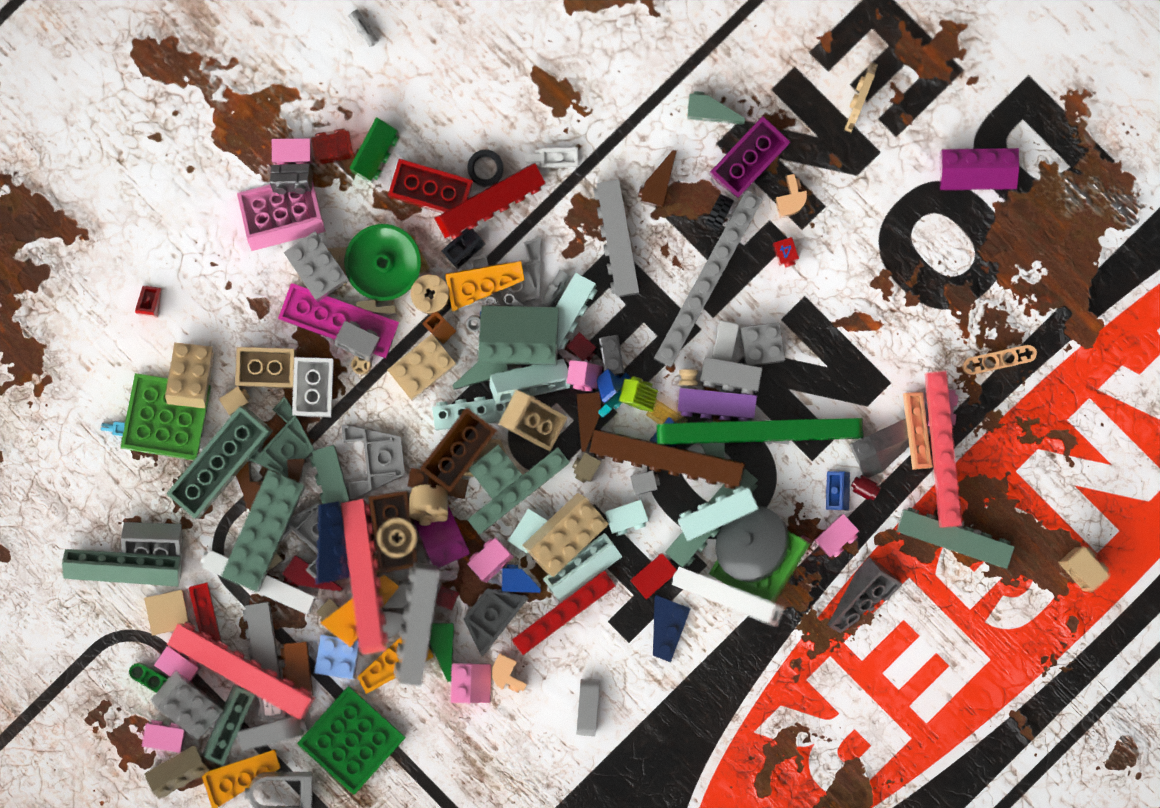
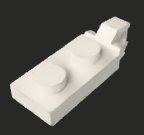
(554, 157)

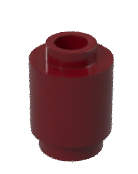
(865, 487)

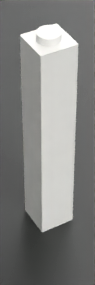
(270, 587)
(727, 596)

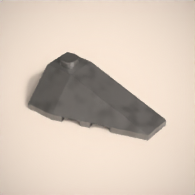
(881, 448)
(867, 588)

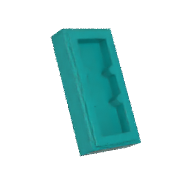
(612, 402)

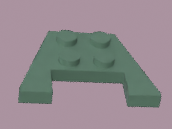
(287, 444)

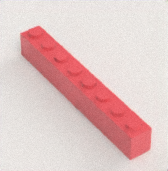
(942, 449)
(364, 577)
(241, 670)

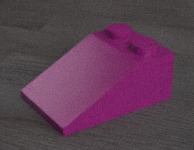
(443, 541)

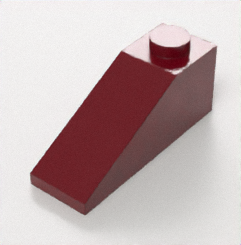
(296, 574)

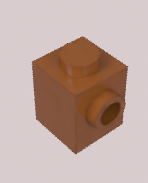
(439, 327)

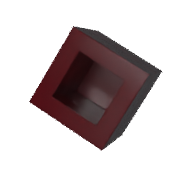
(582, 347)
(446, 598)

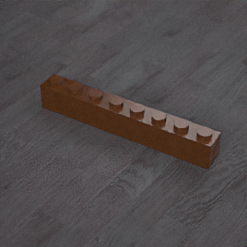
(668, 458)

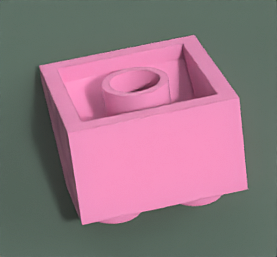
(470, 683)

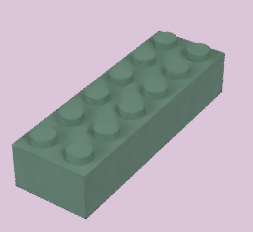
(219, 462)
(263, 531)

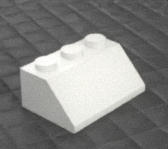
(312, 387)

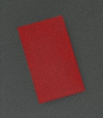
(653, 576)

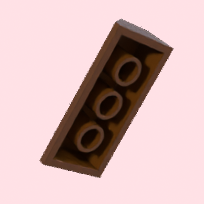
(458, 449)

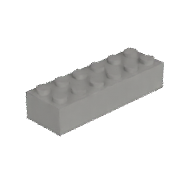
(417, 624)

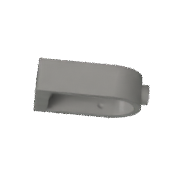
(271, 733)
(305, 791)

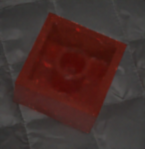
(333, 147)

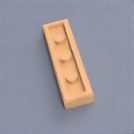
(917, 430)

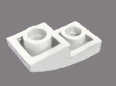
(725, 340)

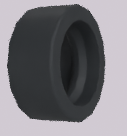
(485, 182)

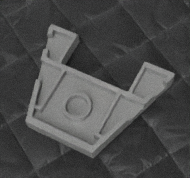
(530, 287)
(382, 456)
(305, 527)

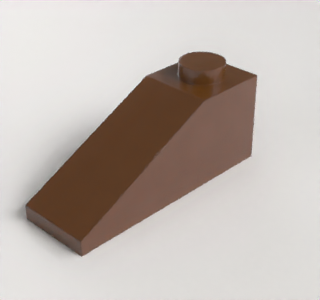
(656, 185)
(588, 409)
(419, 478)

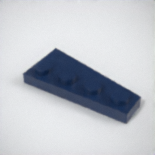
(331, 545)

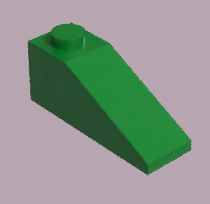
(442, 644)

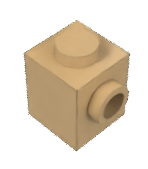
(234, 399)

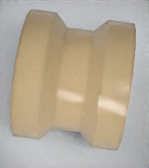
(358, 363)
(688, 378)

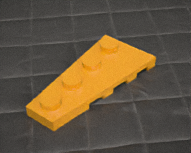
(476, 283)
(343, 621)
(382, 668)
(231, 780)

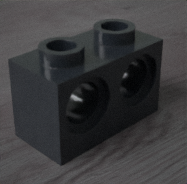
(463, 247)

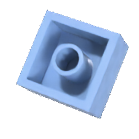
(336, 657)

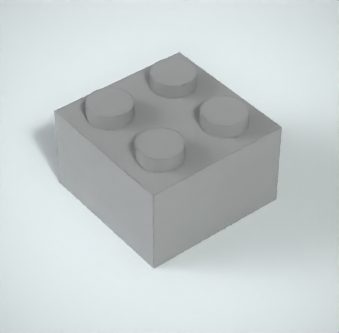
(762, 344)

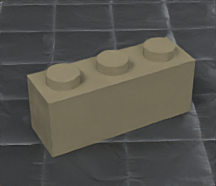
(176, 772)

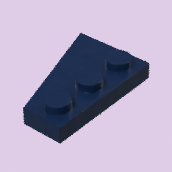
(668, 627)

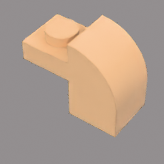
(791, 203)
(501, 674)

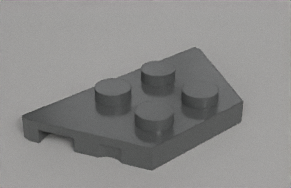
(491, 616)

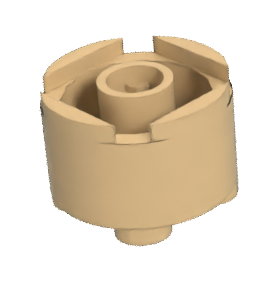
(425, 304)
(428, 504)
(389, 530)

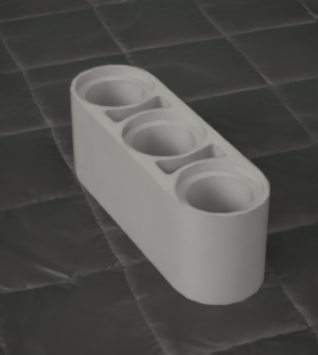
(588, 707)

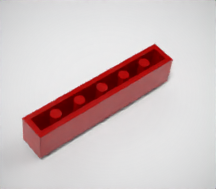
(489, 201)
(563, 612)

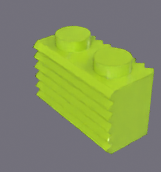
(638, 394)

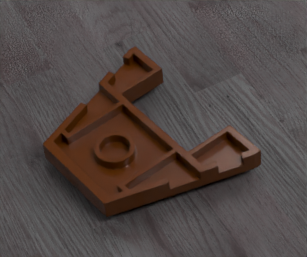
(251, 489)

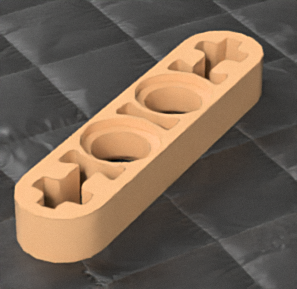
(999, 359)

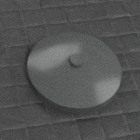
(752, 545)

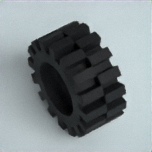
(719, 212)

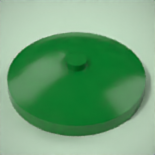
(382, 262)

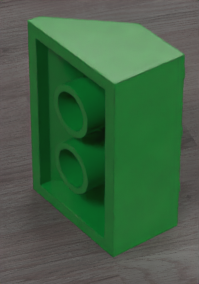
(374, 151)

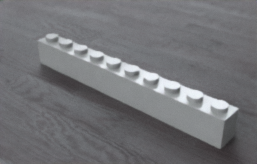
(708, 279)

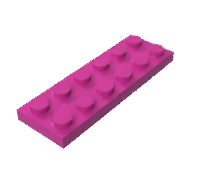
(329, 315)

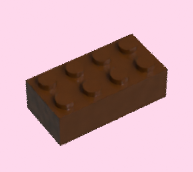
(389, 507)

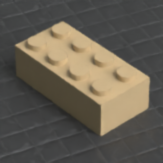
(565, 534)

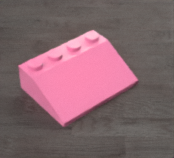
(278, 217)

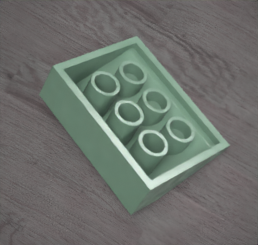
(518, 335)

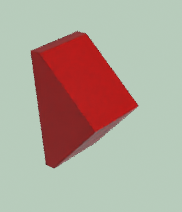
(148, 301)

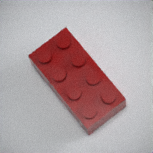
(428, 187)

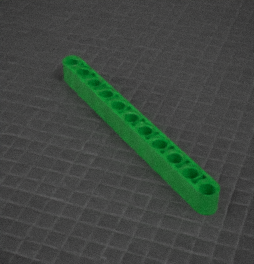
(759, 431)

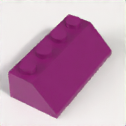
(749, 157)
(979, 169)

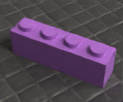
(716, 404)

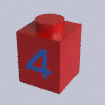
(786, 252)

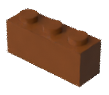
(297, 664)

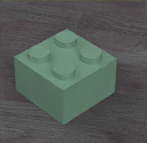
(495, 472)

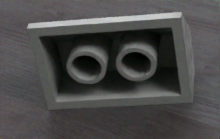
(152, 539)

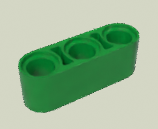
(148, 673)

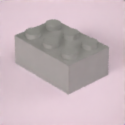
(316, 266)
(730, 376)
(186, 705)

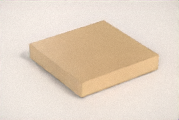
(166, 611)

